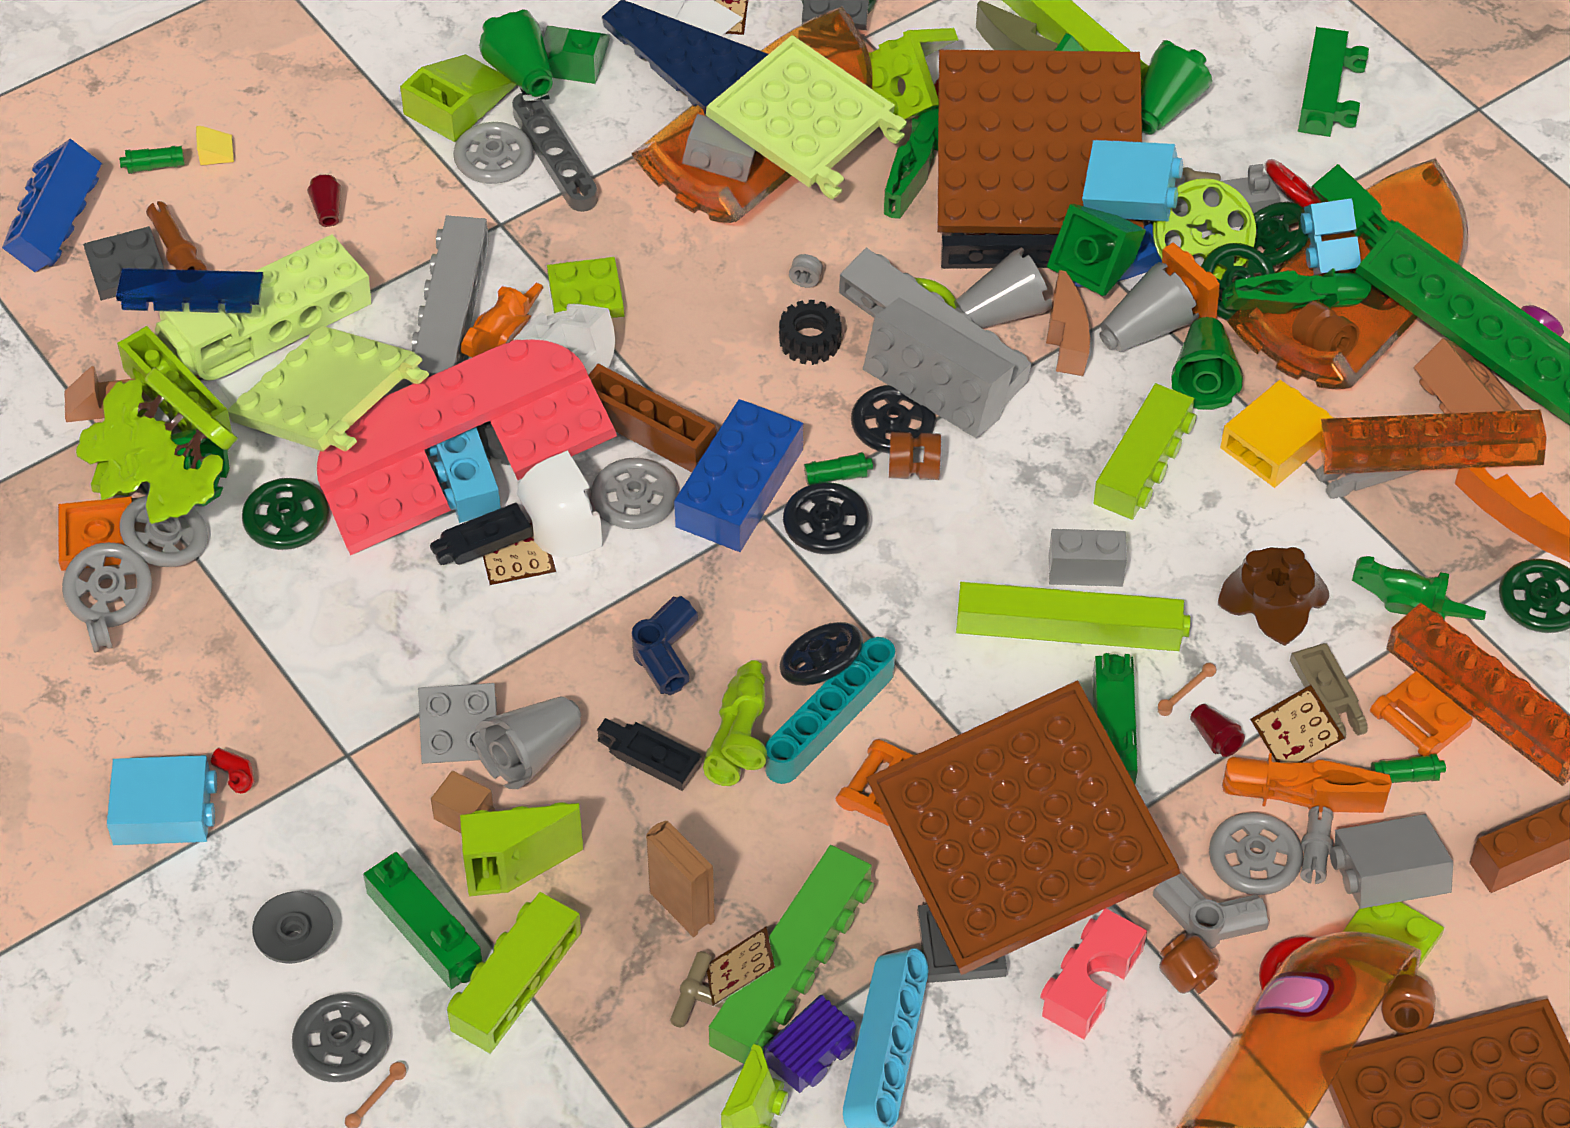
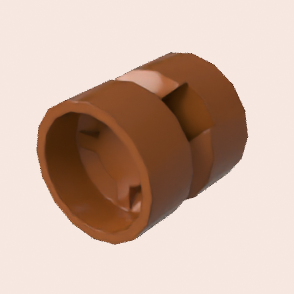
(1323, 330)
(901, 455)

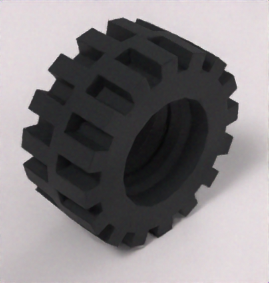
(810, 347)

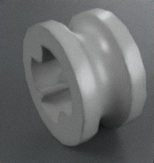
(805, 270)
(98, 634)

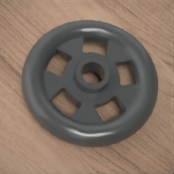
(352, 1065)

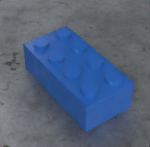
(739, 475)

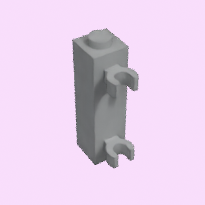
(1256, 188)

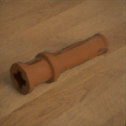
(179, 251)

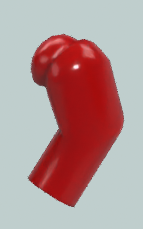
(238, 769)

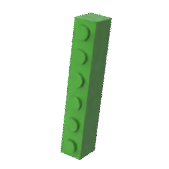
(798, 946)

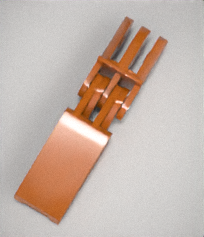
(1309, 784)

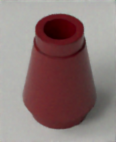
(325, 198)
(1218, 731)

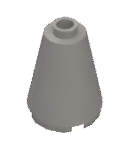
(1006, 293)
(1149, 310)
(526, 739)

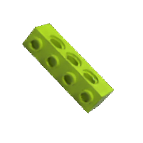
(143, 352)

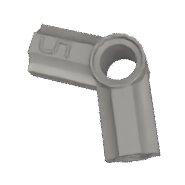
(1226, 918)

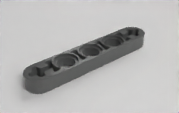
(556, 163)

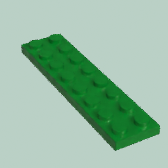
(1472, 316)

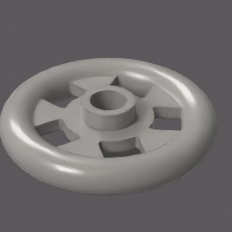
(493, 152)
(649, 513)
(172, 533)
(95, 557)
(1239, 876)

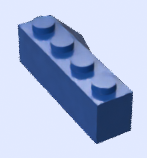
(51, 205)

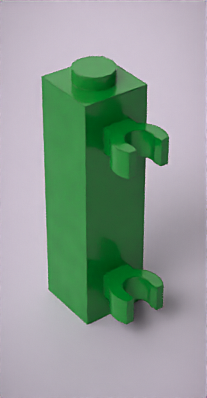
(1323, 82)
(1116, 705)
(423, 920)

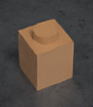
(457, 797)

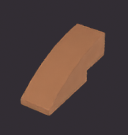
(1069, 327)

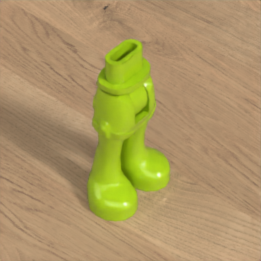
(733, 743)

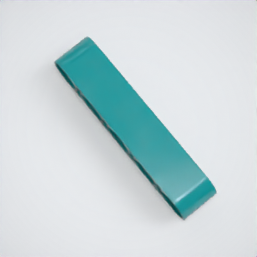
(827, 724)

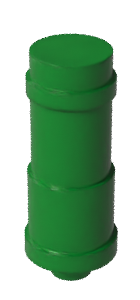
(150, 159)
(838, 469)
(1411, 769)

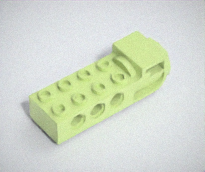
(295, 299)

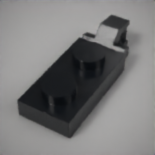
(650, 752)

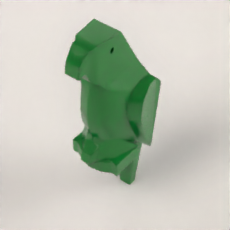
(1404, 589)

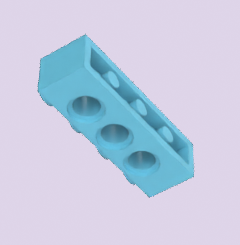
(467, 475)

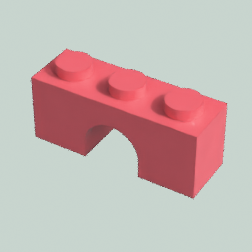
(1108, 946)

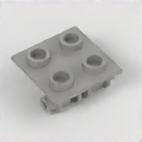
(450, 719)

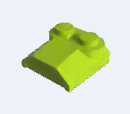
(754, 1095)

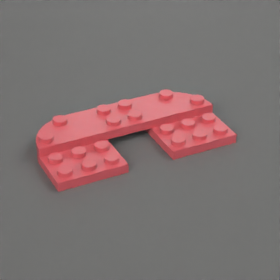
(525, 388)

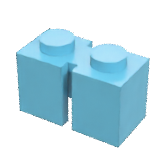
(1330, 219)

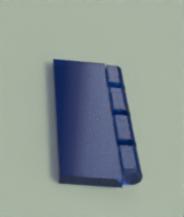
(199, 288)

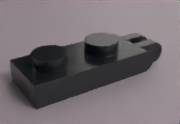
(482, 535)

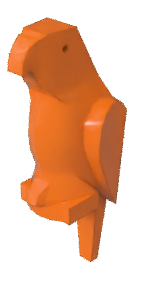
(500, 322)

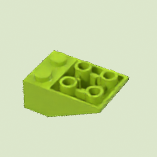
(453, 94)
(517, 845)

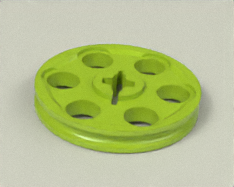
(1216, 218)

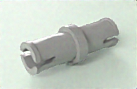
(1316, 845)

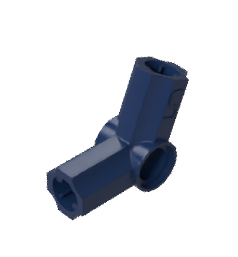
(662, 631)

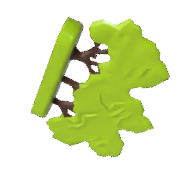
(143, 448)

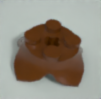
(1277, 590)

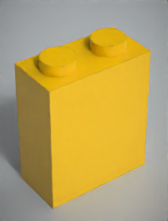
(1275, 433)

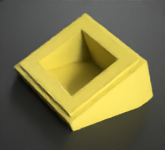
(214, 146)

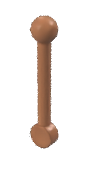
(1166, 706)
(397, 1072)

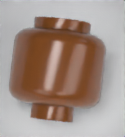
(1189, 964)
(1409, 1004)

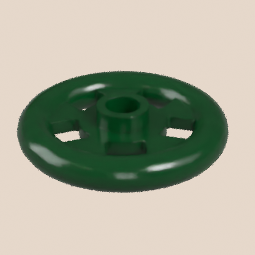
(1275, 233)
(1224, 256)
(286, 537)
(1544, 586)

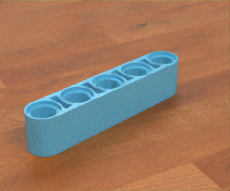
(886, 1040)

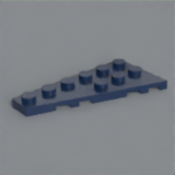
(680, 53)

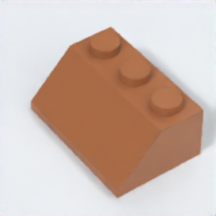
(1462, 381)

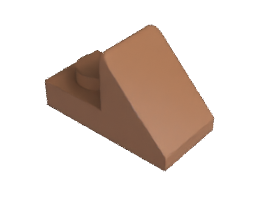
(86, 397)

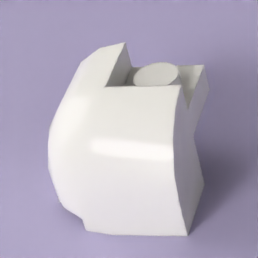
(581, 329)
(560, 507)

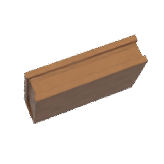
(680, 877)

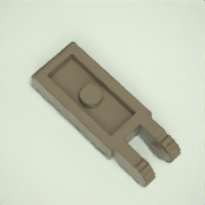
(1320, 669)

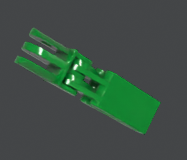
(913, 159)
(1367, 210)
(1296, 290)

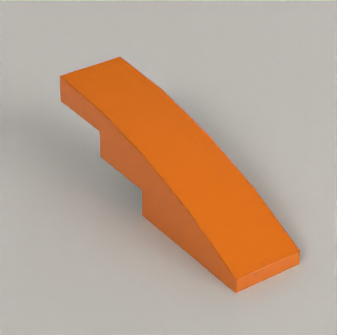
(1530, 518)

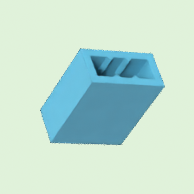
(1133, 179)
(161, 800)

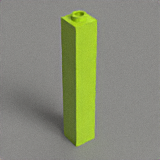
(1060, 17)
(1071, 616)

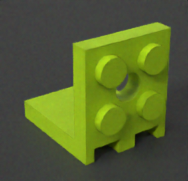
(906, 60)

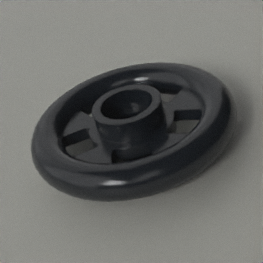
(875, 437)
(825, 509)
(821, 654)

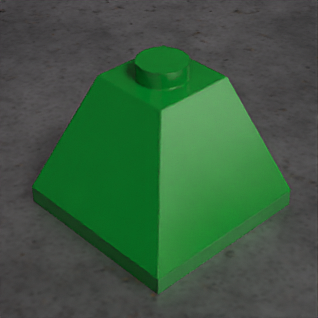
(575, 53)
(1095, 247)

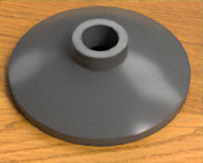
(288, 914)

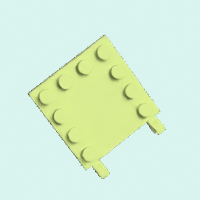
(804, 113)
(325, 388)

